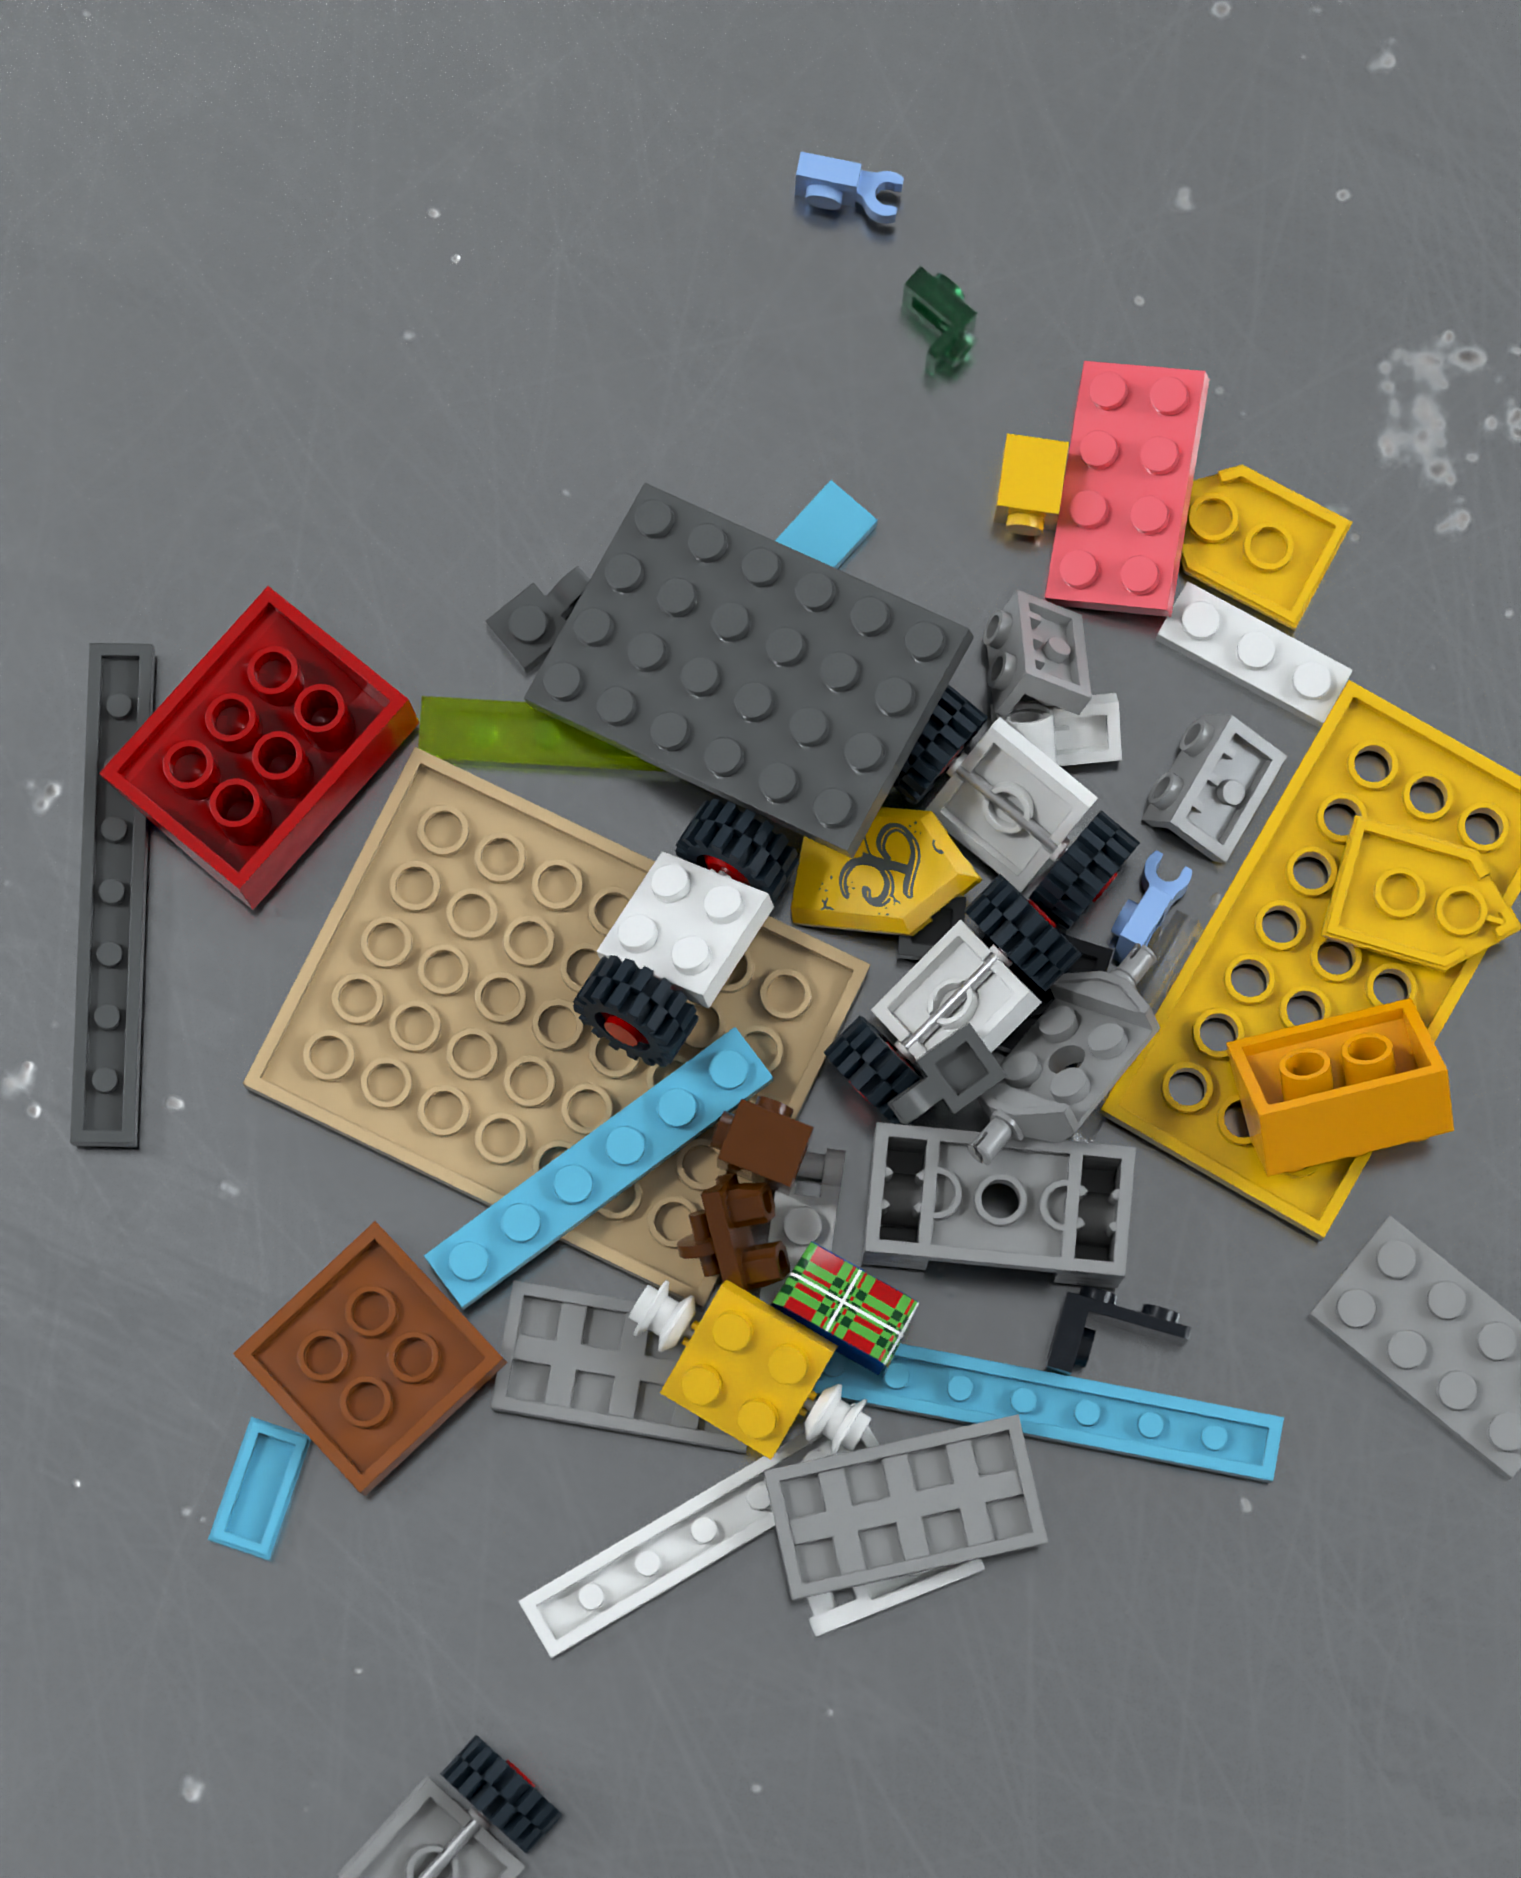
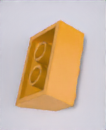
(1341, 1087)

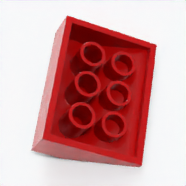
(261, 746)

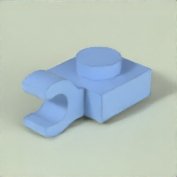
(839, 182)
(1139, 921)

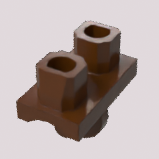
(725, 1239)

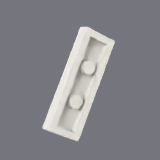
(1254, 655)

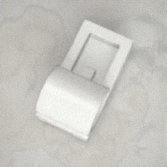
(1070, 737)

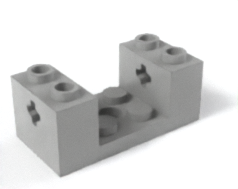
(930, 1205)

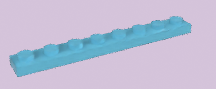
(1066, 1410)

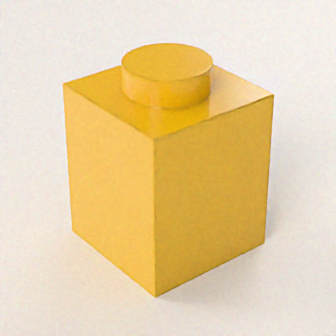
(1030, 484)

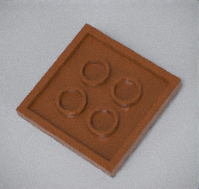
(370, 1358)

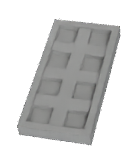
(1432, 1340)
(582, 1366)
(905, 1507)

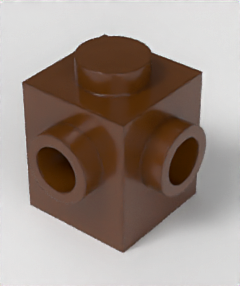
(762, 1143)

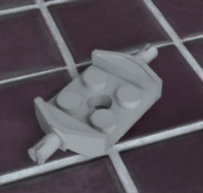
(1091, 1021)

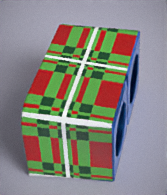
(846, 1307)

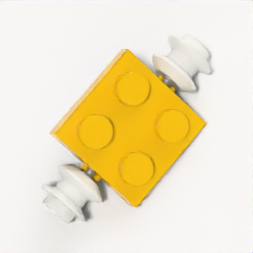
(748, 1368)

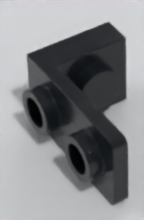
(1073, 1341)

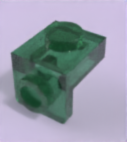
(942, 307)

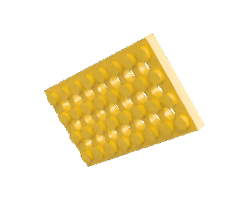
(1292, 968)

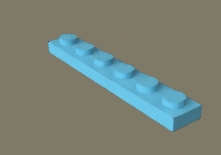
(598, 1168)

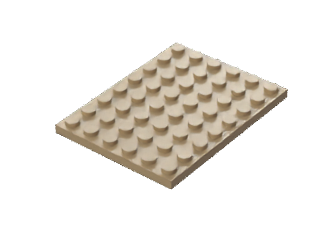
(450, 1026)

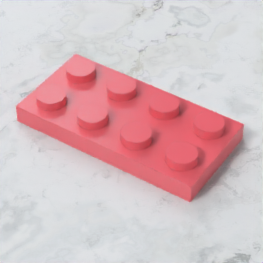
(1127, 488)

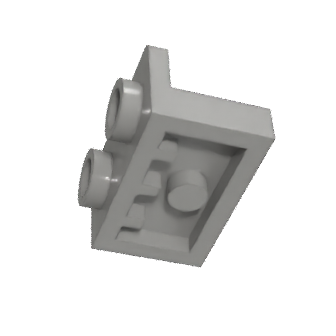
(1036, 653)
(1214, 784)

